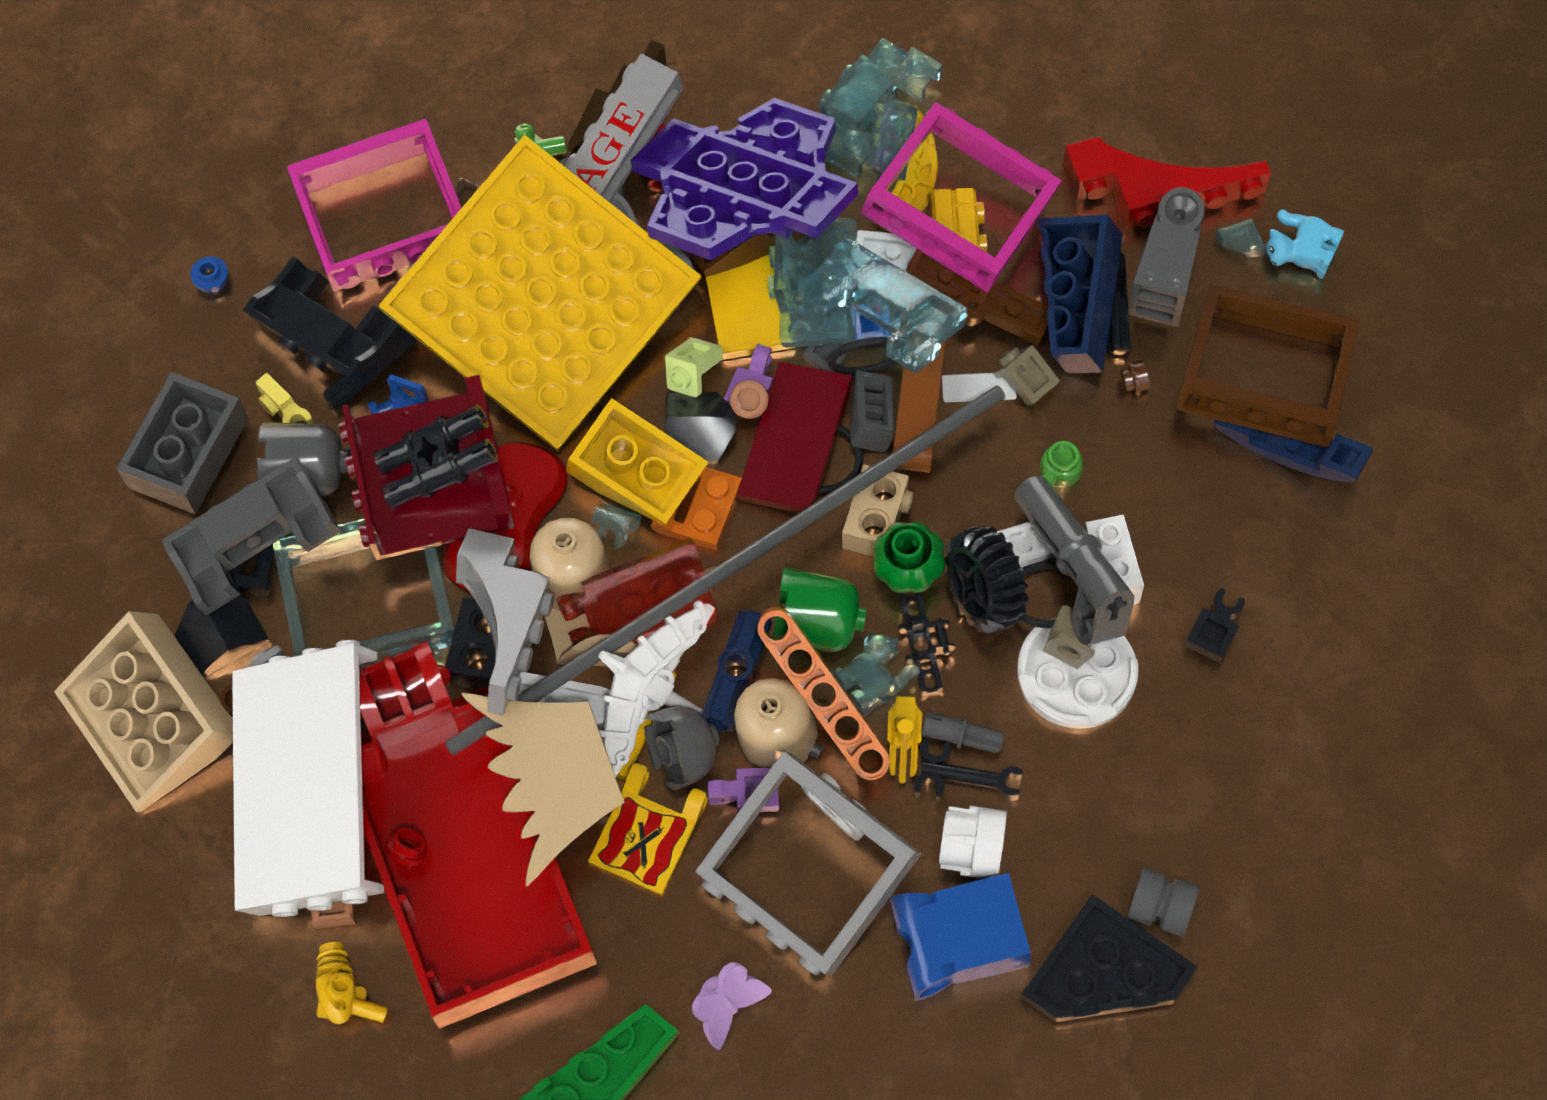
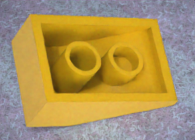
(635, 463)

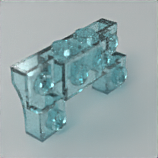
(857, 93)
(887, 296)

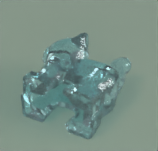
(876, 682)

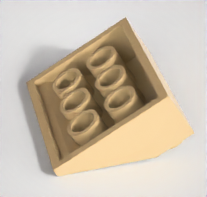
(146, 709)

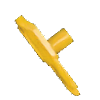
(904, 733)

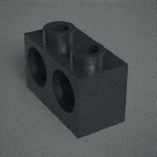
(470, 645)

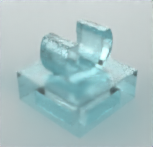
(617, 520)

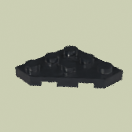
(1106, 968)

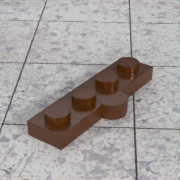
(999, 306)

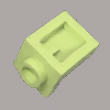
(688, 363)

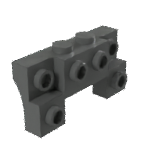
(245, 526)

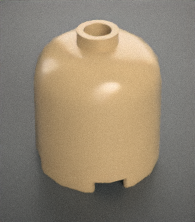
(567, 554)
(781, 728)

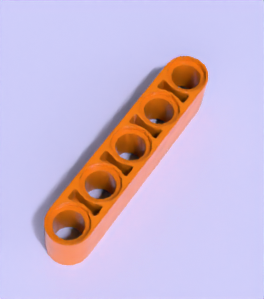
(830, 712)

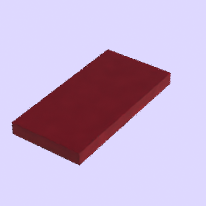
(795, 437)

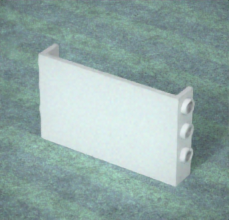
(299, 782)

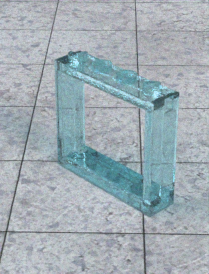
(292, 554)

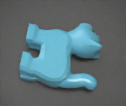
(1309, 244)

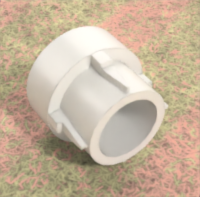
(973, 841)

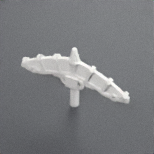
(646, 680)

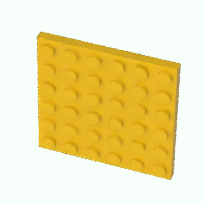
(540, 292)

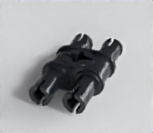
(435, 456)

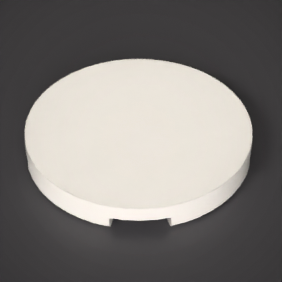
(1080, 695)

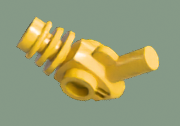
(337, 989)

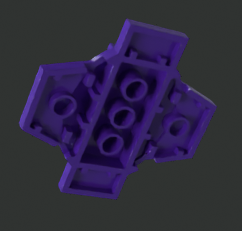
(744, 180)

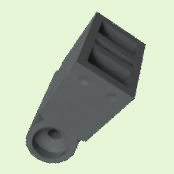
(1168, 258)

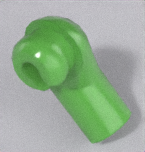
(553, 146)

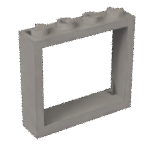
(778, 931)

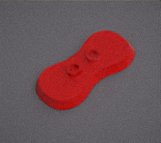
(533, 484)

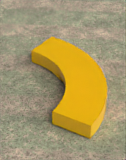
(920, 175)

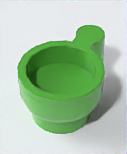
(1062, 464)

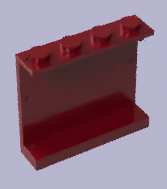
(423, 521)

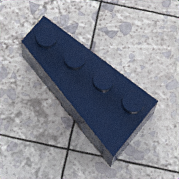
(1080, 285)

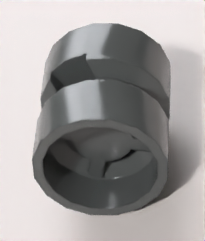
(1163, 901)

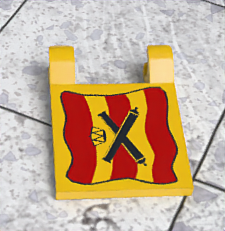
(645, 838)

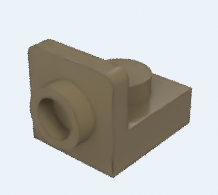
(1026, 373)

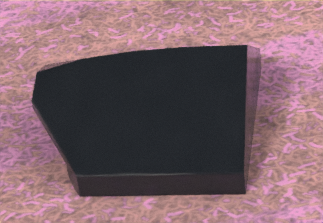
(700, 423)
(221, 635)

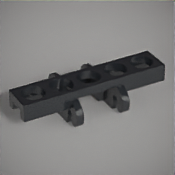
(919, 623)

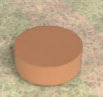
(749, 399)

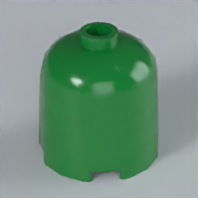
(822, 607)

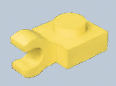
(277, 400)

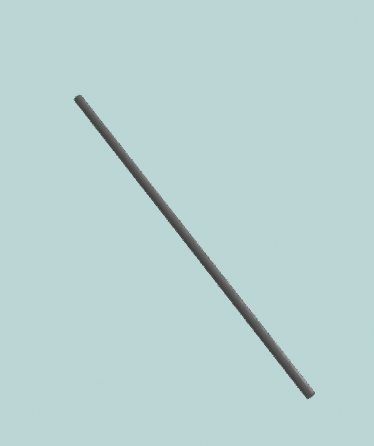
(736, 563)

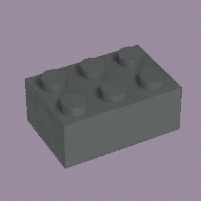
(183, 443)

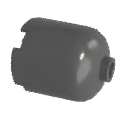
(312, 445)

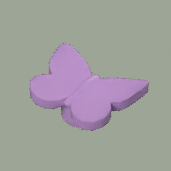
(722, 997)

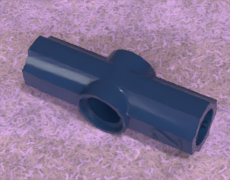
(742, 650)

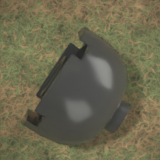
(682, 744)

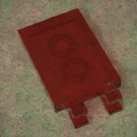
(632, 589)

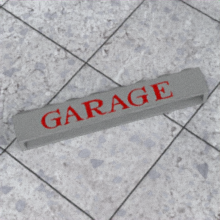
(625, 125)

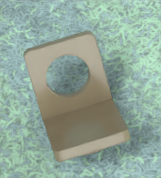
(1063, 642)

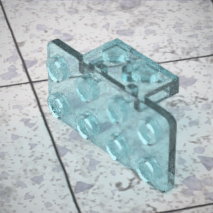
(793, 263)

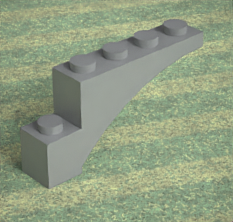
(511, 604)

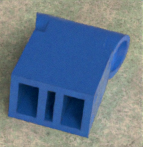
(961, 934)

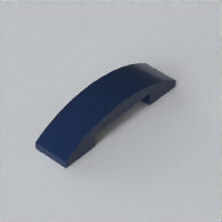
(1339, 462)

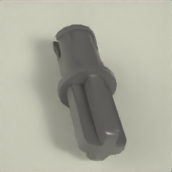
(961, 732)

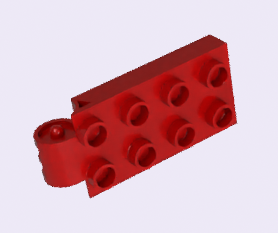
(467, 907)

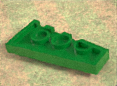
(613, 1063)

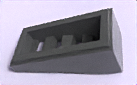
(867, 432)

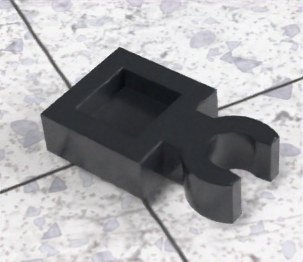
(1215, 631)

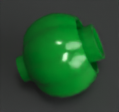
(908, 557)

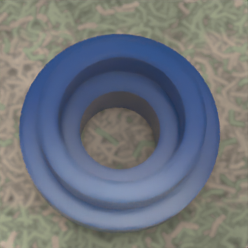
(214, 281)

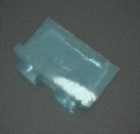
(891, 129)

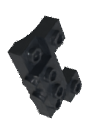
(325, 338)

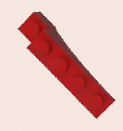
(1141, 183)

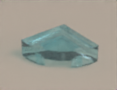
(1242, 238)

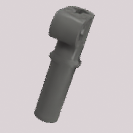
(1102, 598)

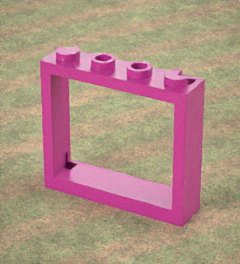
(358, 160)
(935, 238)

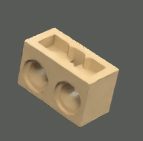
(869, 511)

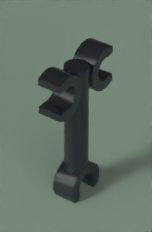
(936, 770)

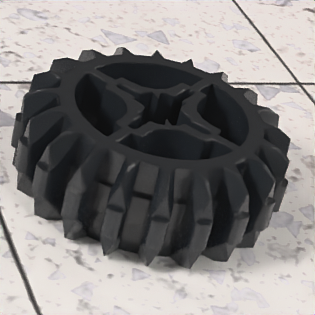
(986, 579)

